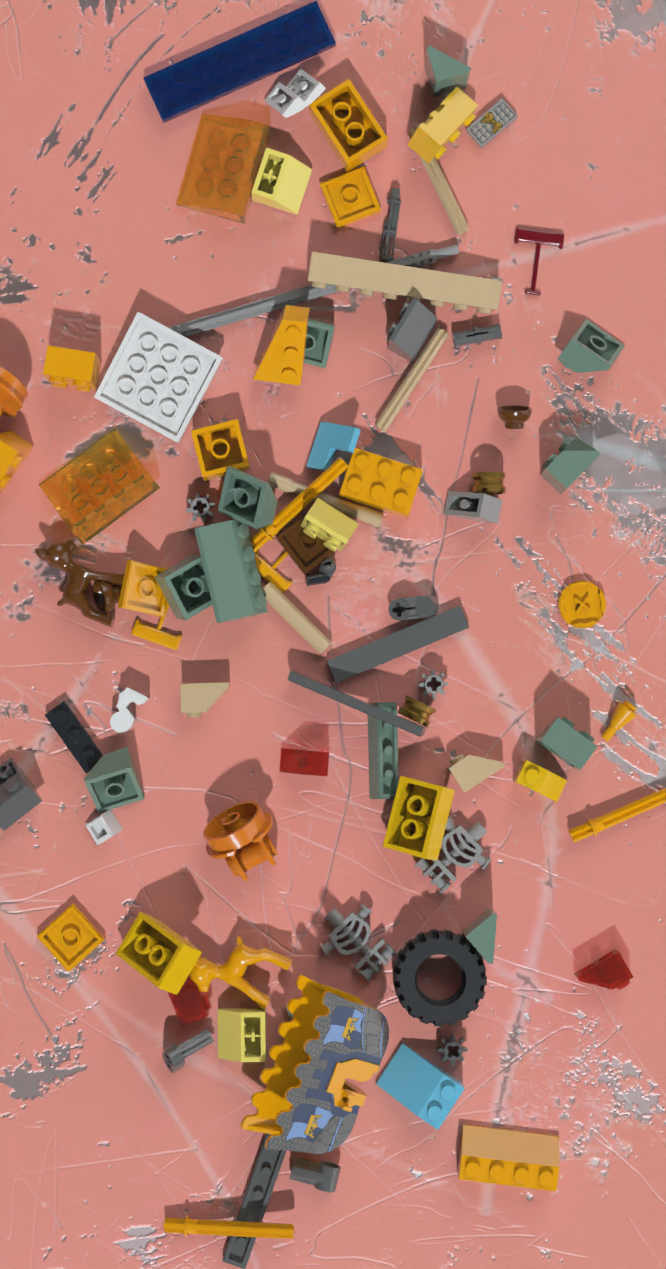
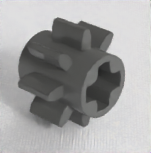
(453, 1042)

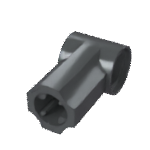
(321, 1175)

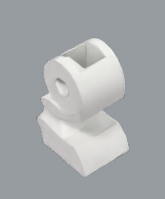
(124, 719)

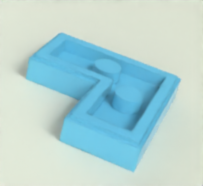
(328, 440)

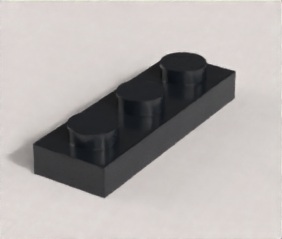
(74, 736)

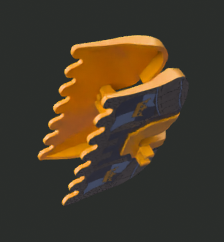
(306, 1091)

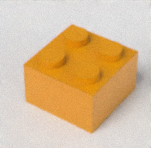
(72, 368)
(220, 447)

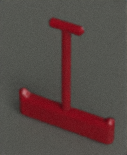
(538, 237)

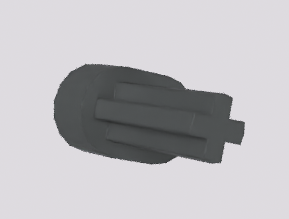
(175, 1055)

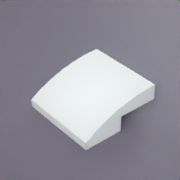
(296, 95)

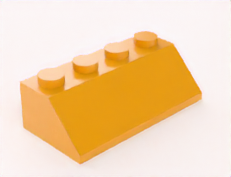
(509, 1157)

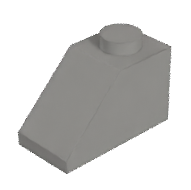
(473, 506)

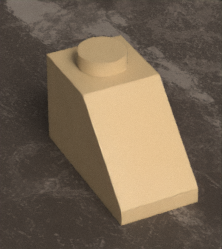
(200, 697)
(472, 770)

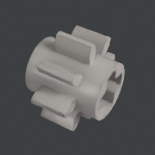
(194, 504)
(437, 679)

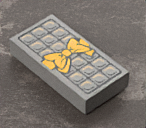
(491, 123)

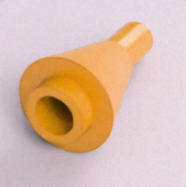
(622, 715)

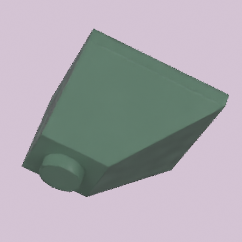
(590, 349)
(114, 781)

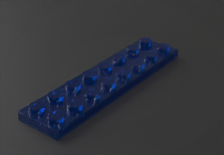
(239, 61)

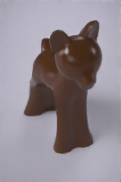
(60, 557)

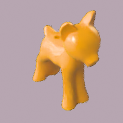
(234, 969)

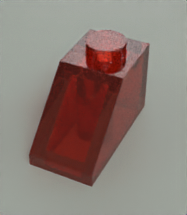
(304, 762)
(608, 972)
(190, 1004)

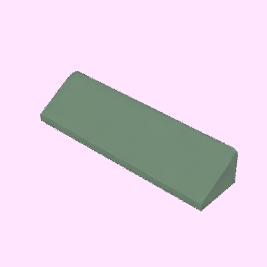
(383, 755)

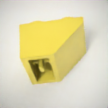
(281, 181)
(328, 525)
(242, 1034)

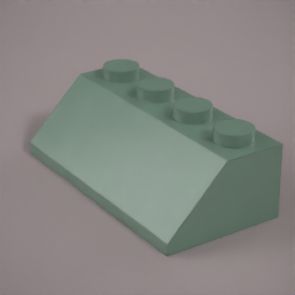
(231, 571)

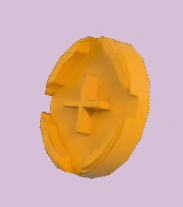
(581, 604)

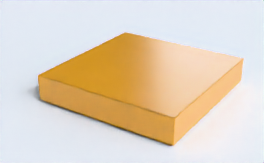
(350, 197)
(141, 590)
(70, 937)

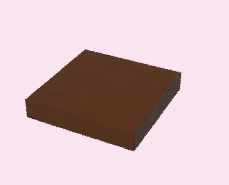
(301, 548)

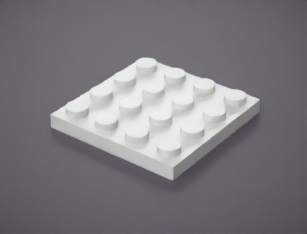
(158, 377)

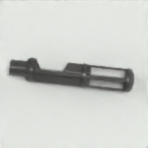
(390, 226)

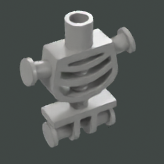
(471, 837)
(340, 923)

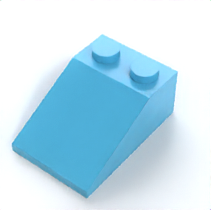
(420, 1085)

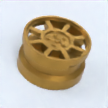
(489, 483)
(416, 711)

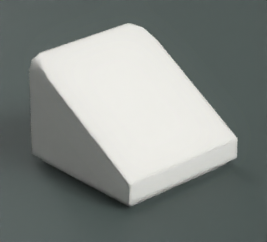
(104, 827)

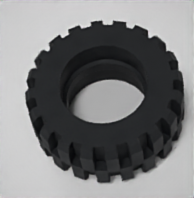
(449, 1009)

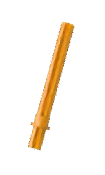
(302, 500)
(619, 815)
(228, 1228)

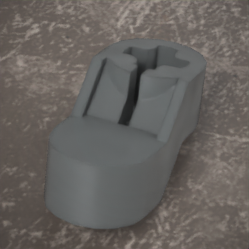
(402, 608)

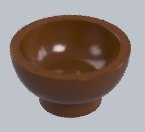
(514, 415)
(105, 595)

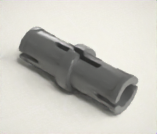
(477, 335)

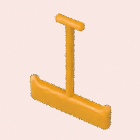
(270, 574)
(156, 635)

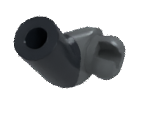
(323, 574)

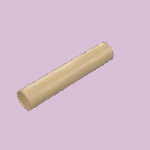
(295, 618)

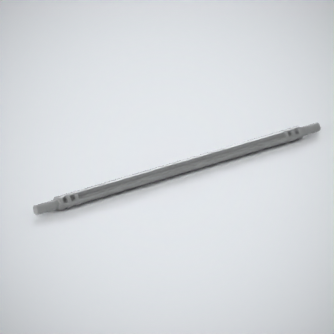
(294, 297)

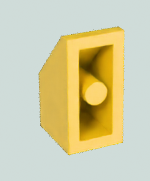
(540, 780)

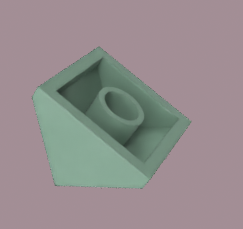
(445, 72)
(318, 343)
(482, 934)

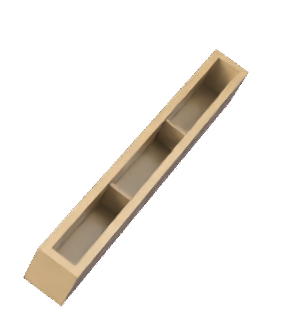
(404, 281)

